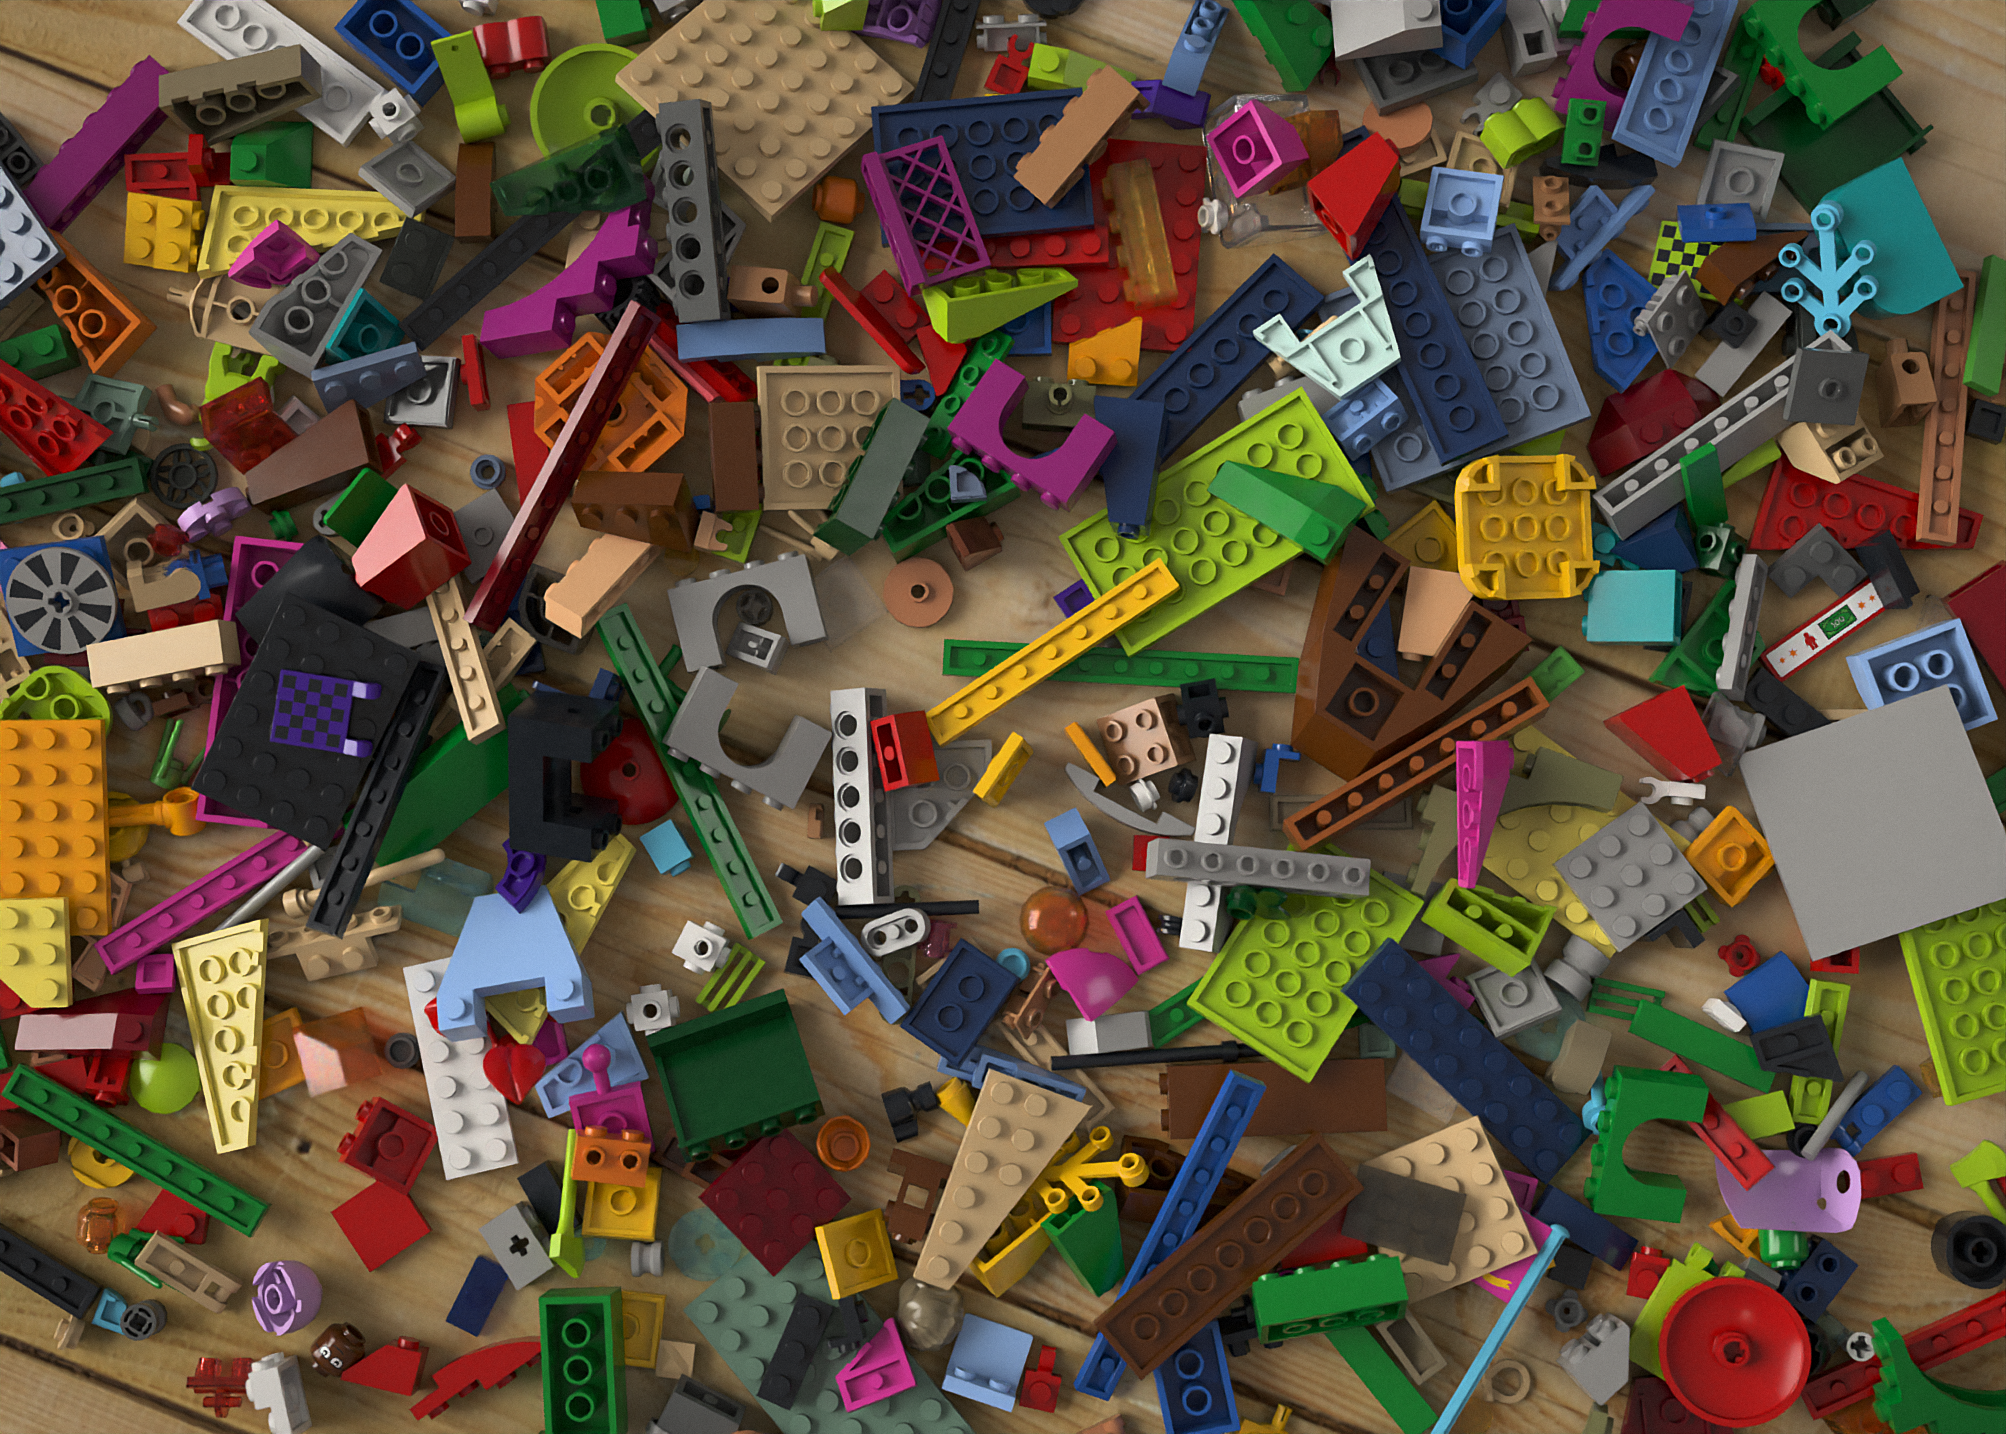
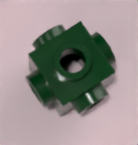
(1719, 550)

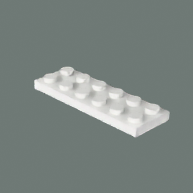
(254, 27)
(466, 1108)

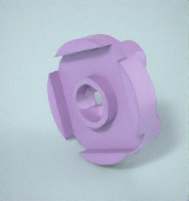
(215, 515)

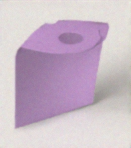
(1792, 1193)

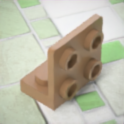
(1145, 739)

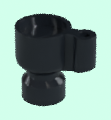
(903, 1107)

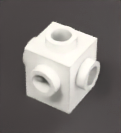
(395, 116)
(689, 947)
(666, 1004)

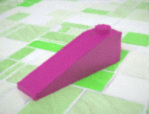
(1481, 784)

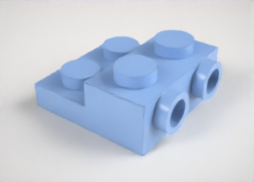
(1461, 211)

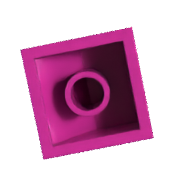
(1256, 149)

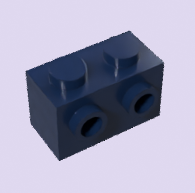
(1818, 1279)

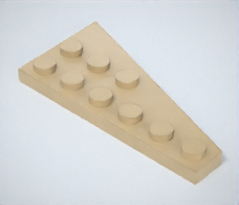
(1002, 1153)

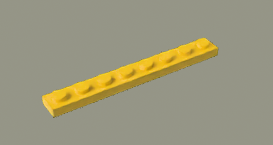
(1051, 652)

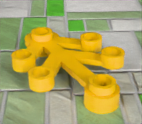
(1129, 1167)

